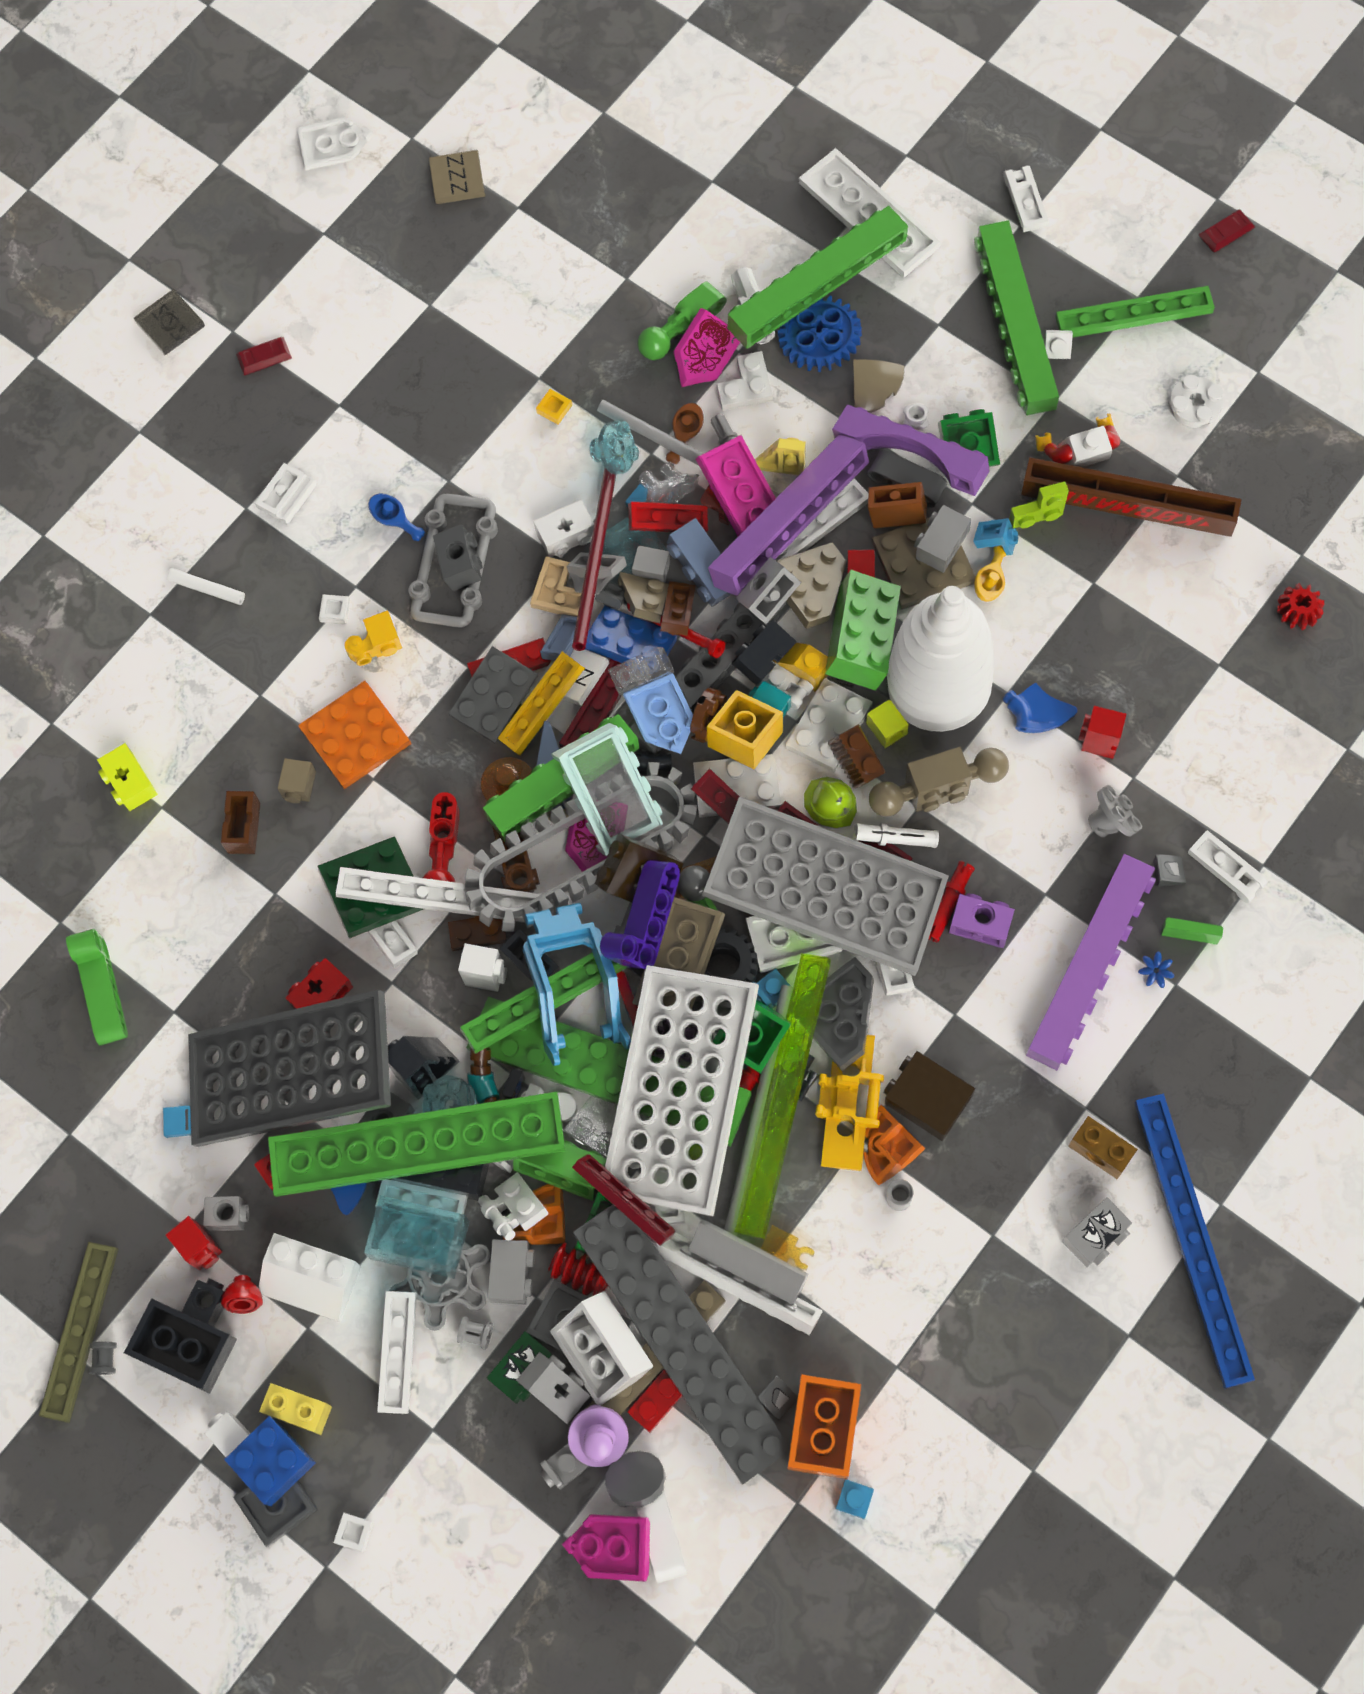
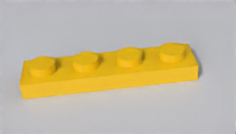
(541, 703)

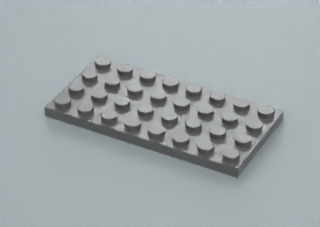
(826, 886)

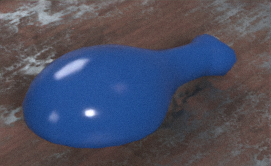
(390, 512)

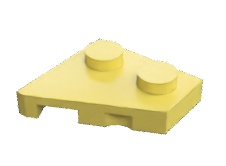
(783, 457)

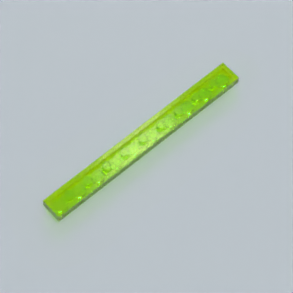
(782, 1097)

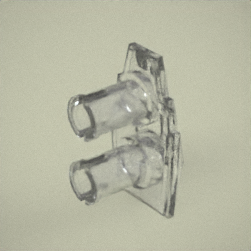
(668, 490)

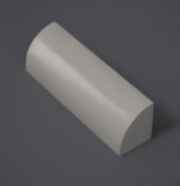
(748, 1262)

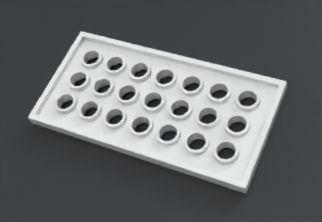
(724, 1083)

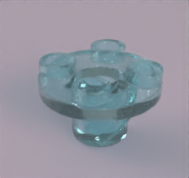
(614, 447)

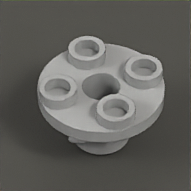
(1113, 814)

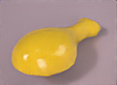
(990, 579)

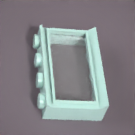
(608, 786)

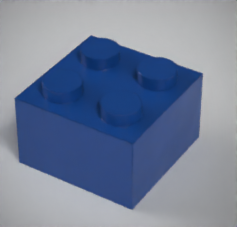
(269, 1461)

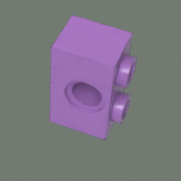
(991, 933)

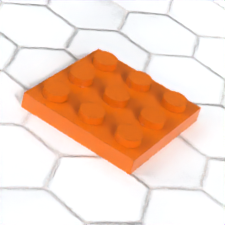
(354, 734)

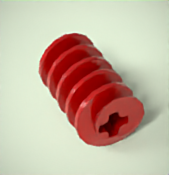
(576, 1271)

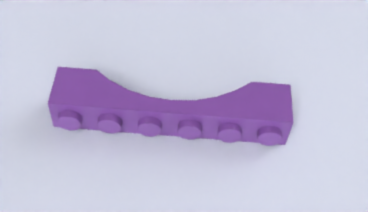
(960, 466)

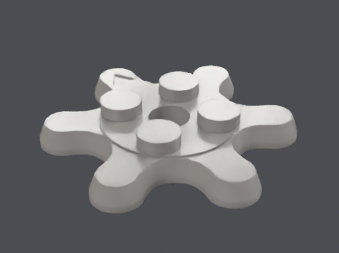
(440, 1296)

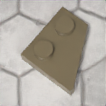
(644, 596)

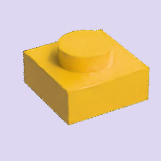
(554, 406)

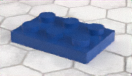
(625, 636)

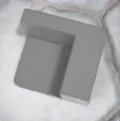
(651, 563)

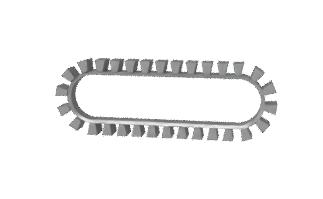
(476, 879)

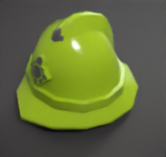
(830, 802)

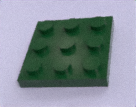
(361, 915)

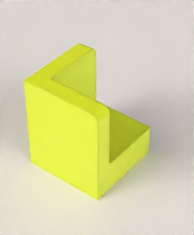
(887, 723)

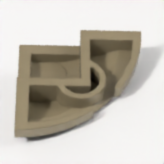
(875, 382)

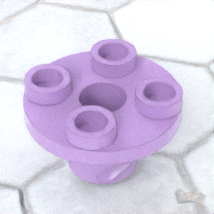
(598, 1436)

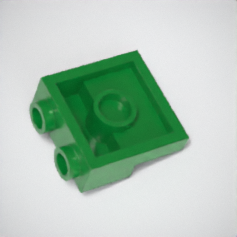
(972, 433)

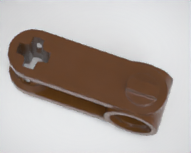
(518, 867)

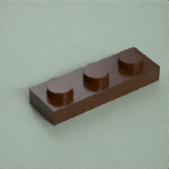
(678, 608)

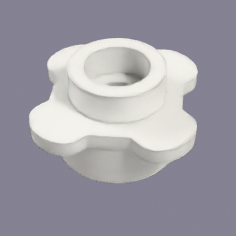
(916, 410)

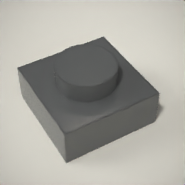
(612, 595)

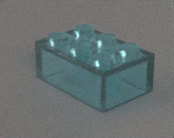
(417, 1237)

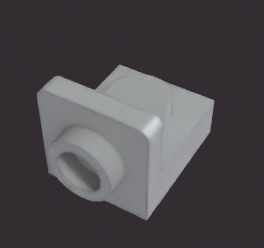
(562, 1468)

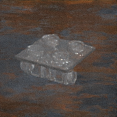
(593, 1125)

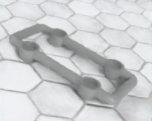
(435, 523)

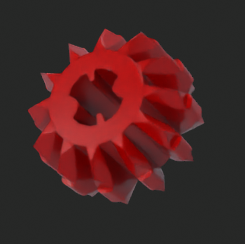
(1300, 606)

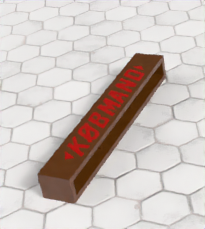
(1136, 497)

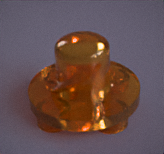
(502, 774)

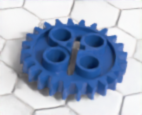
(820, 334)

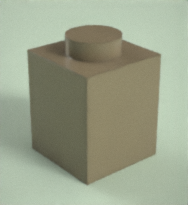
(296, 780)

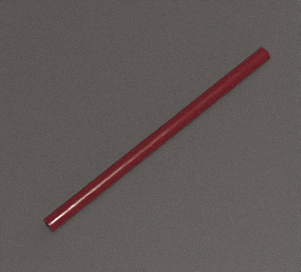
(594, 561)

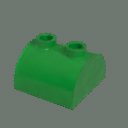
(765, 1035)

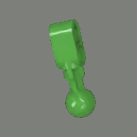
(655, 341)

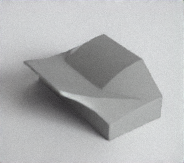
(609, 568)

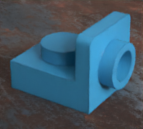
(995, 534)
(770, 988)

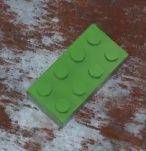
(863, 630)

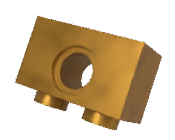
(1102, 1147)

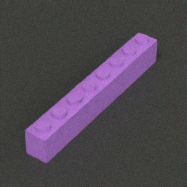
(789, 514)
(1090, 962)

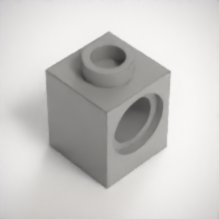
(213, 1211)

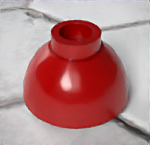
(242, 1296)

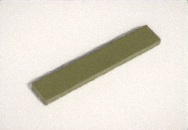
(78, 1332)

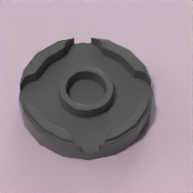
(635, 1479)

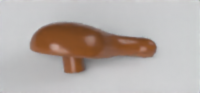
(686, 425)

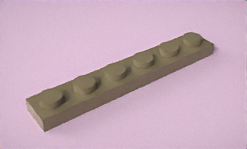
(707, 1303)

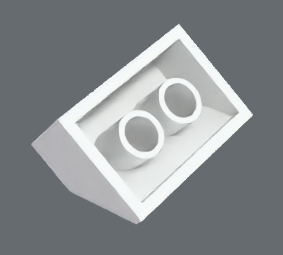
(307, 1277)
(601, 1348)

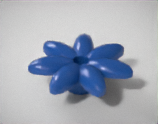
(1151, 970)

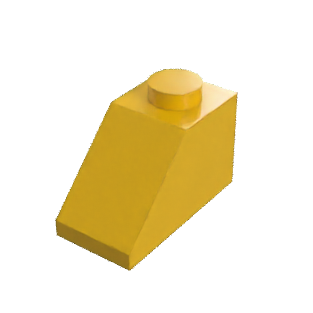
(805, 663)

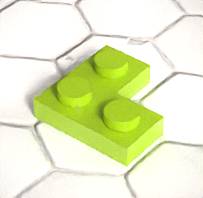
(1048, 507)

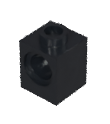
(193, 1304)

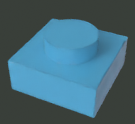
(855, 1499)

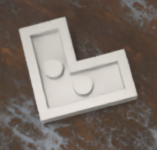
(751, 387)

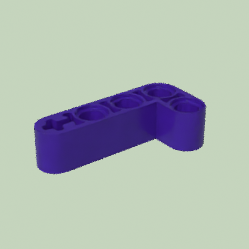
(646, 918)

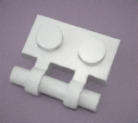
(520, 1201)

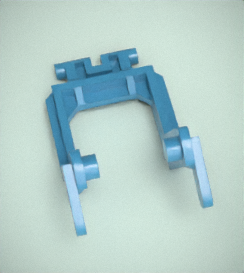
(563, 932)

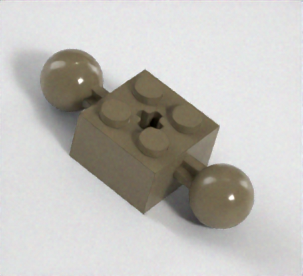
(938, 780)

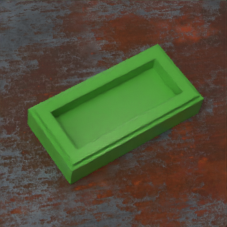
(1192, 930)

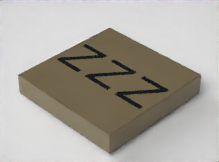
(457, 177)

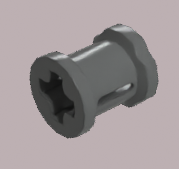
(102, 1358)

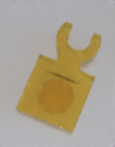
(784, 1247)

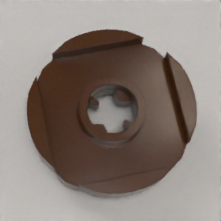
(706, 712)

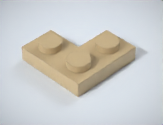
(551, 589)

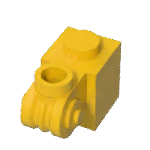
(380, 640)

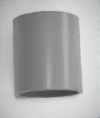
(899, 1184)

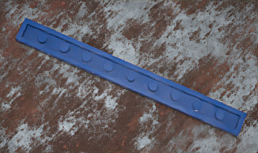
(1194, 1241)

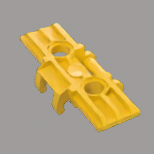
(839, 1104)

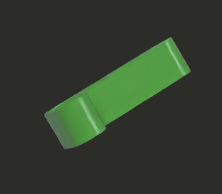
(99, 985)

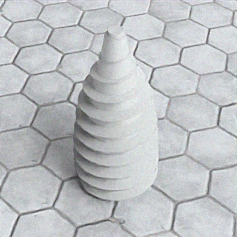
(942, 662)

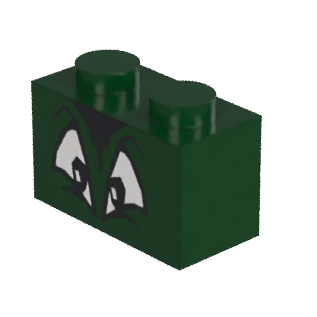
(514, 1364)

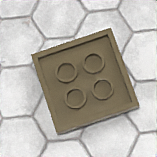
(916, 578)

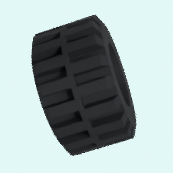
(741, 950)

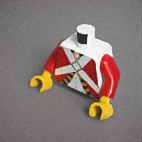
(1084, 447)

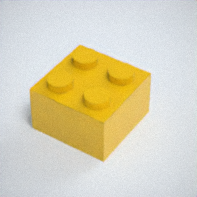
(745, 729)

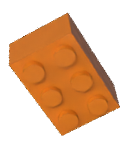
(824, 1427)

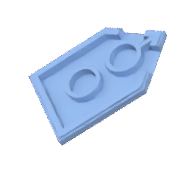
(661, 713)

